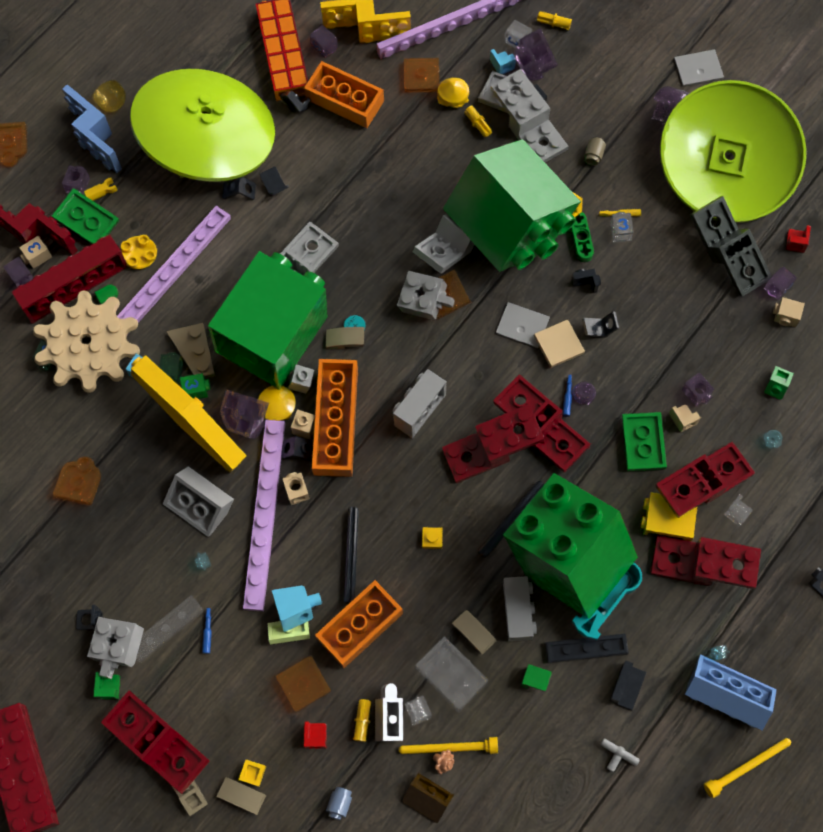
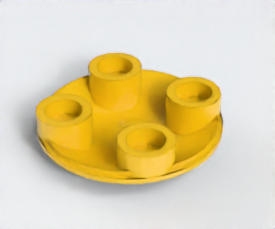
(139, 251)
(281, 403)

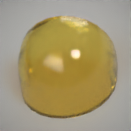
(110, 96)

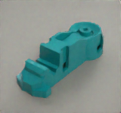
(590, 627)

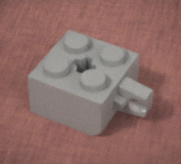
(416, 303)
(114, 644)

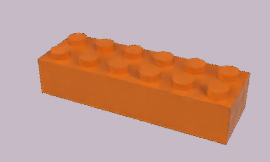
(335, 418)

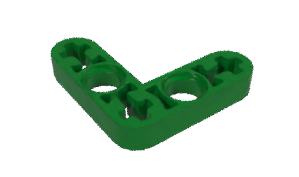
(578, 244)

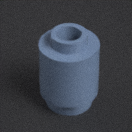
(339, 803)

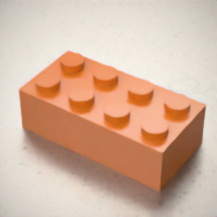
(344, 94)
(359, 624)

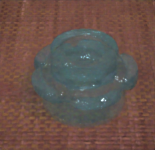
(773, 434)
(202, 561)
(719, 652)

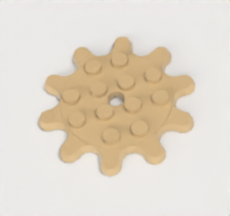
(86, 360)

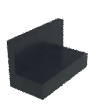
(627, 686)

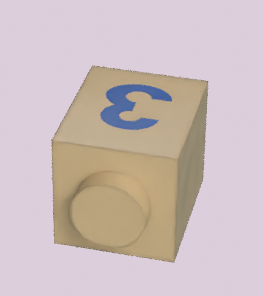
(35, 252)

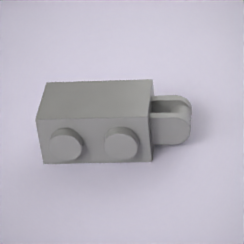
(389, 715)

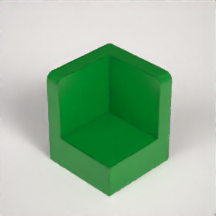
(536, 678)
(107, 688)

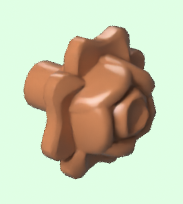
(444, 761)

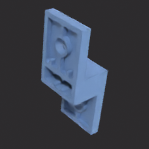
(91, 129)

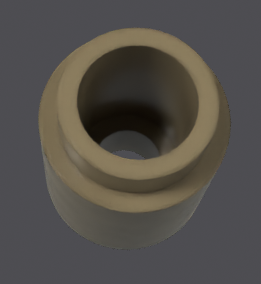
(594, 151)

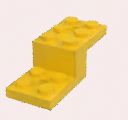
(361, 13)

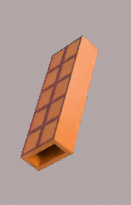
(282, 47)

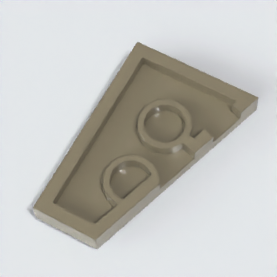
(194, 348)

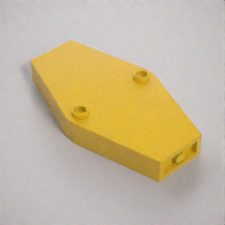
(187, 413)

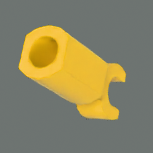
(100, 190)

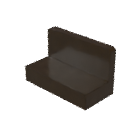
(427, 798)

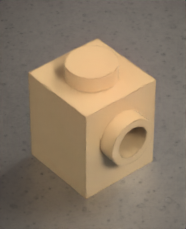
(788, 312)

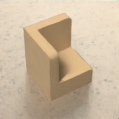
(683, 417)

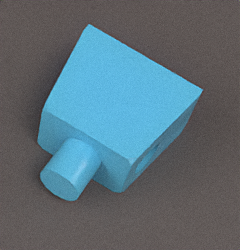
(294, 606)

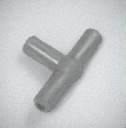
(619, 752)

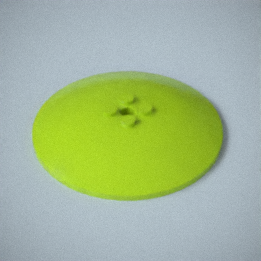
(751, 126)
(198, 145)

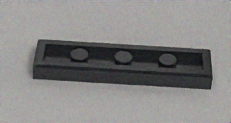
(586, 648)

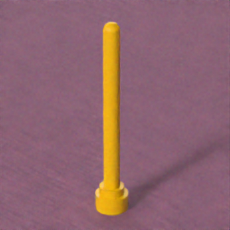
(489, 745)
(714, 787)

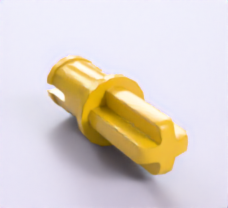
(554, 20)
(478, 121)
(362, 720)

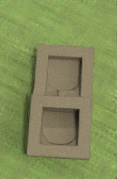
(344, 337)
(474, 632)
(241, 795)
(192, 798)

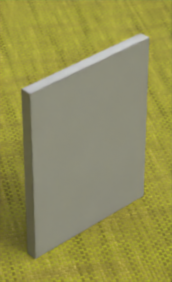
(699, 67)
(521, 324)

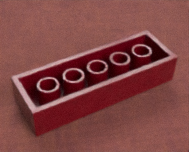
(75, 274)
(22, 774)

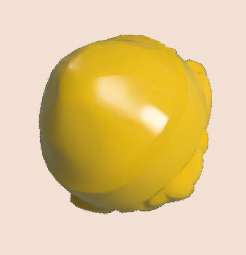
(453, 92)

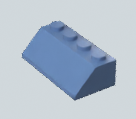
(731, 692)

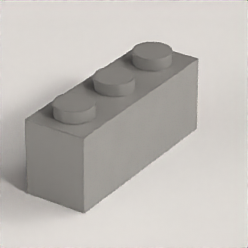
(519, 608)

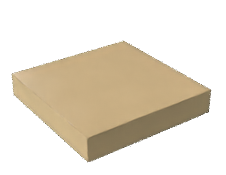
(559, 343)

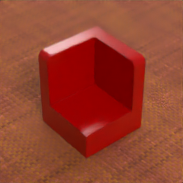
(798, 240)
(315, 735)

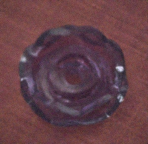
(582, 398)

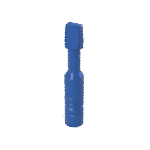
(567, 398)
(207, 634)

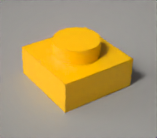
(432, 538)
(252, 773)

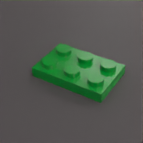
(85, 217)
(644, 441)

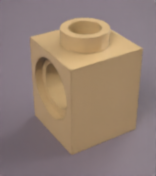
(303, 424)
(299, 495)

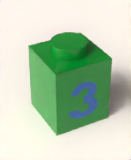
(195, 385)

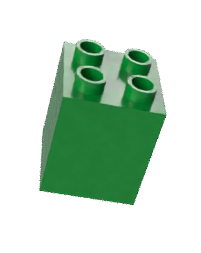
(512, 205)
(269, 318)
(571, 545)

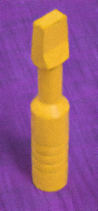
(634, 212)

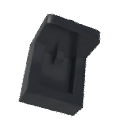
(584, 277)

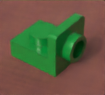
(778, 383)

